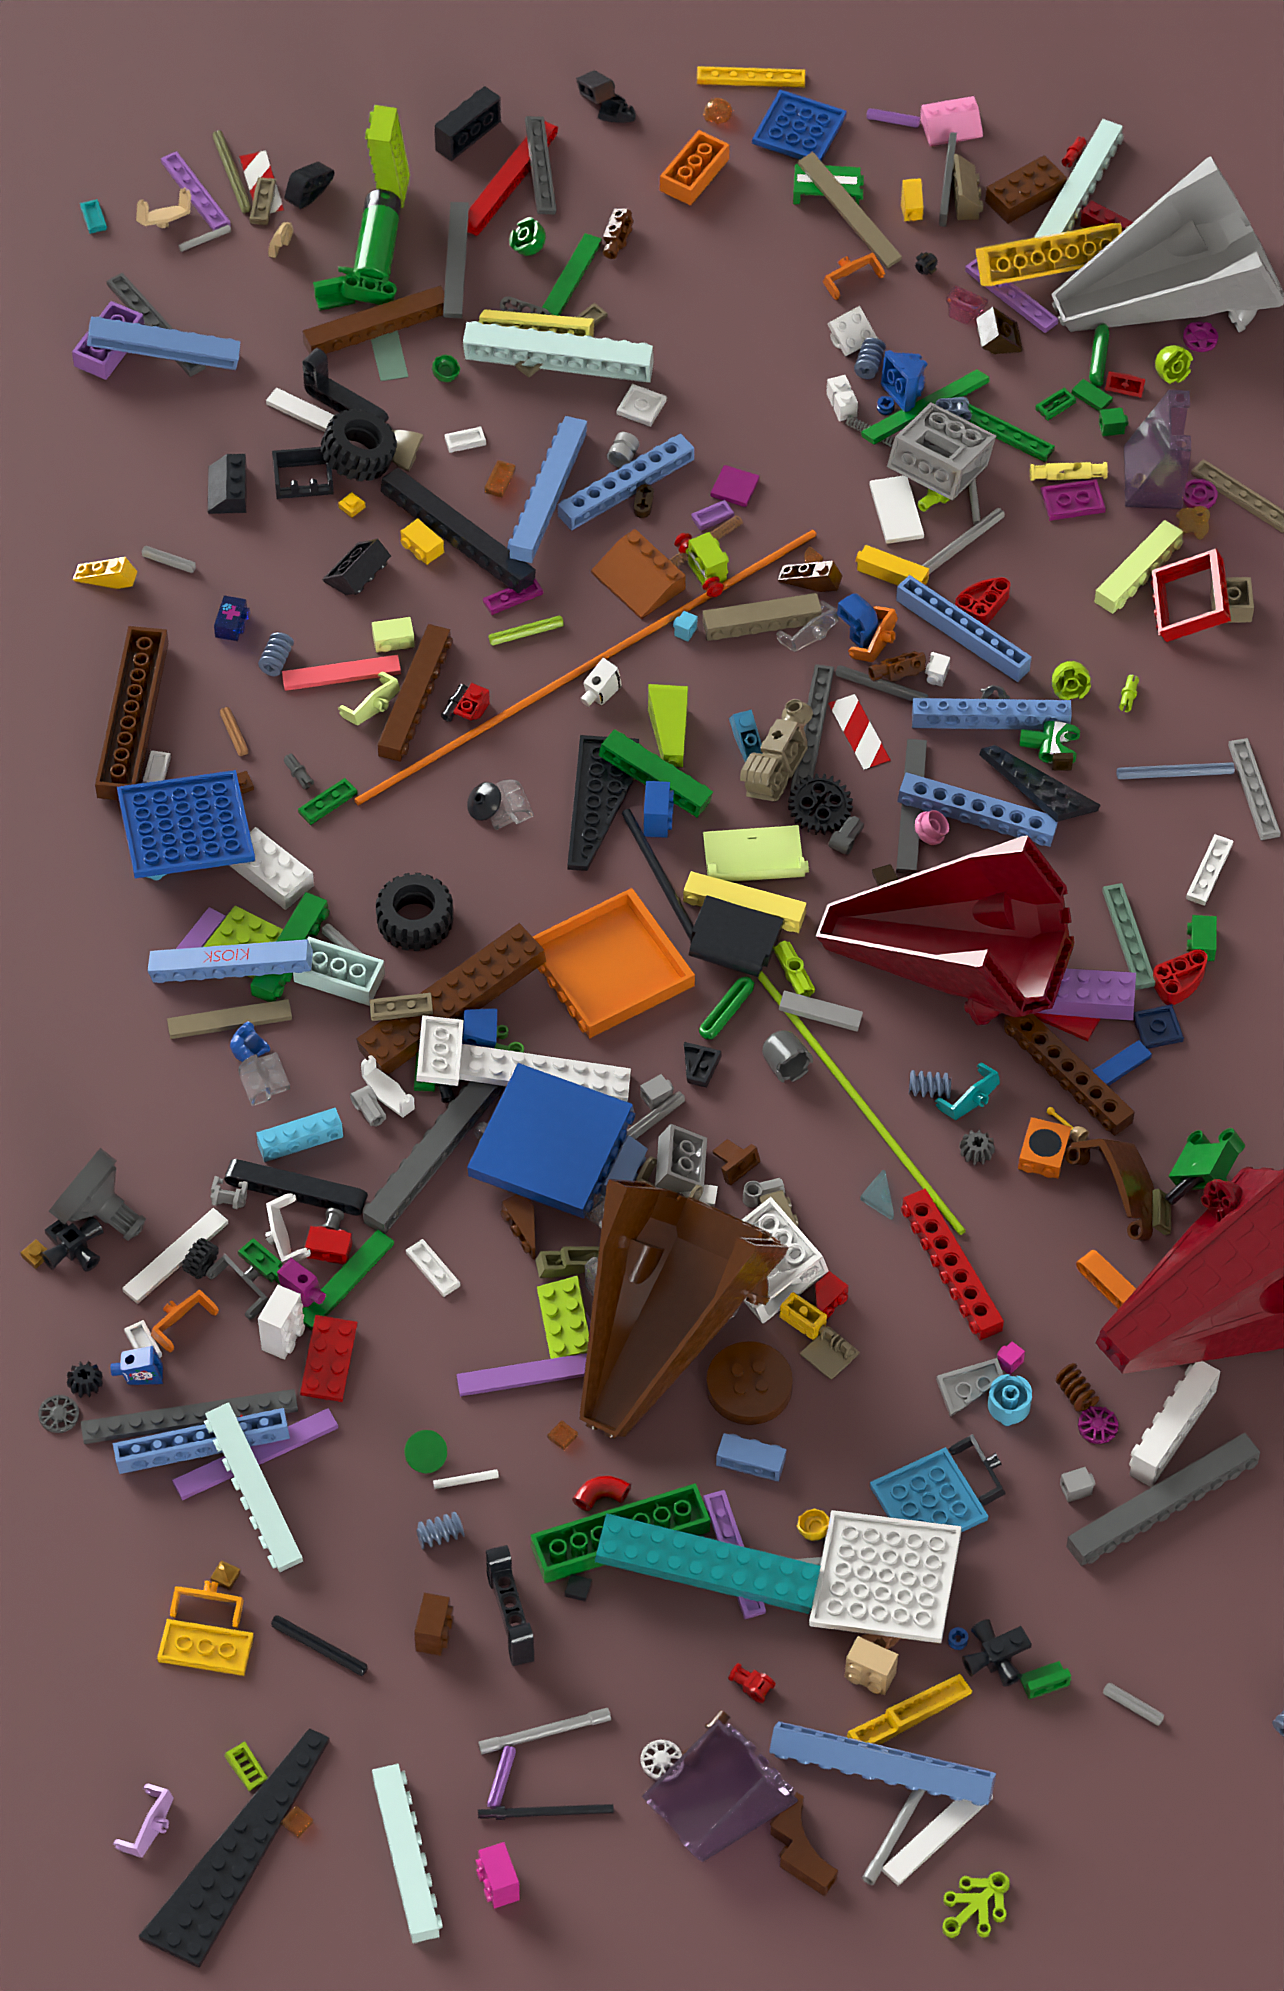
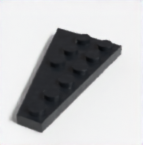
(1046, 792)

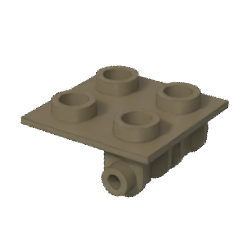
(829, 1352)

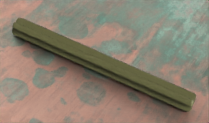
(231, 171)

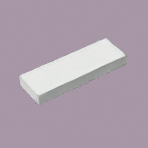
(433, 1268)

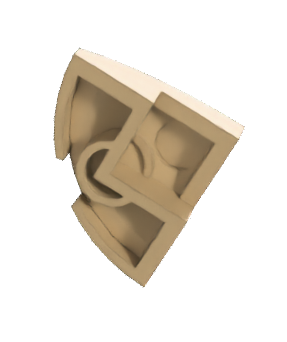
(280, 238)

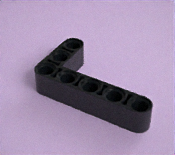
(328, 391)

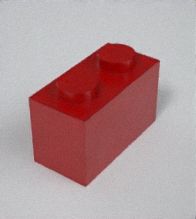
(329, 1244)

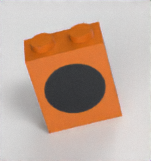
(1044, 1148)

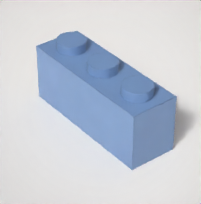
(629, 1159)
(751, 1457)

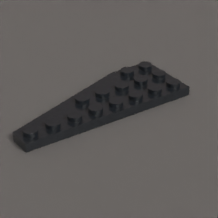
(597, 798)

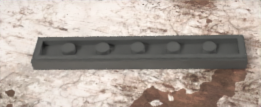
(540, 165)
(947, 179)

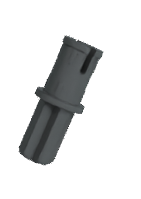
(298, 771)

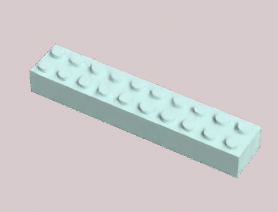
(558, 351)

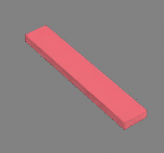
(340, 672)

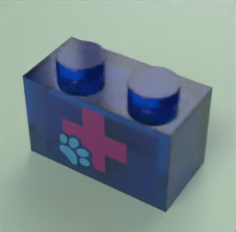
(231, 618)

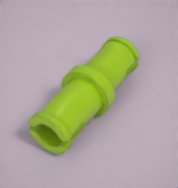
(1129, 693)

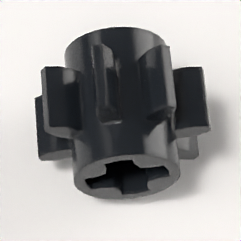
(926, 263)

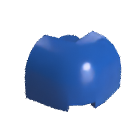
(860, 618)

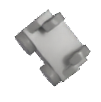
(220, 1196)

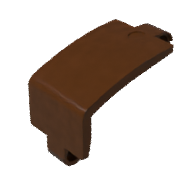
(1131, 1178)

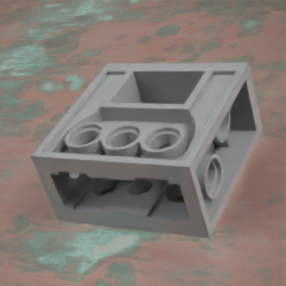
(953, 459)

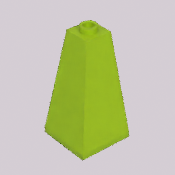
(668, 717)

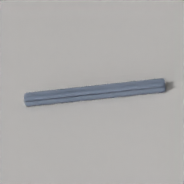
(1175, 770)

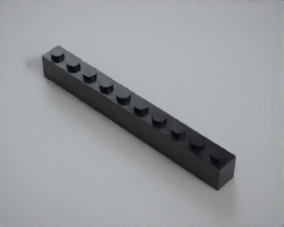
(457, 530)

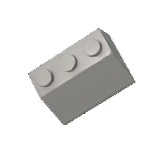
(680, 1160)

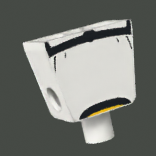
(601, 683)

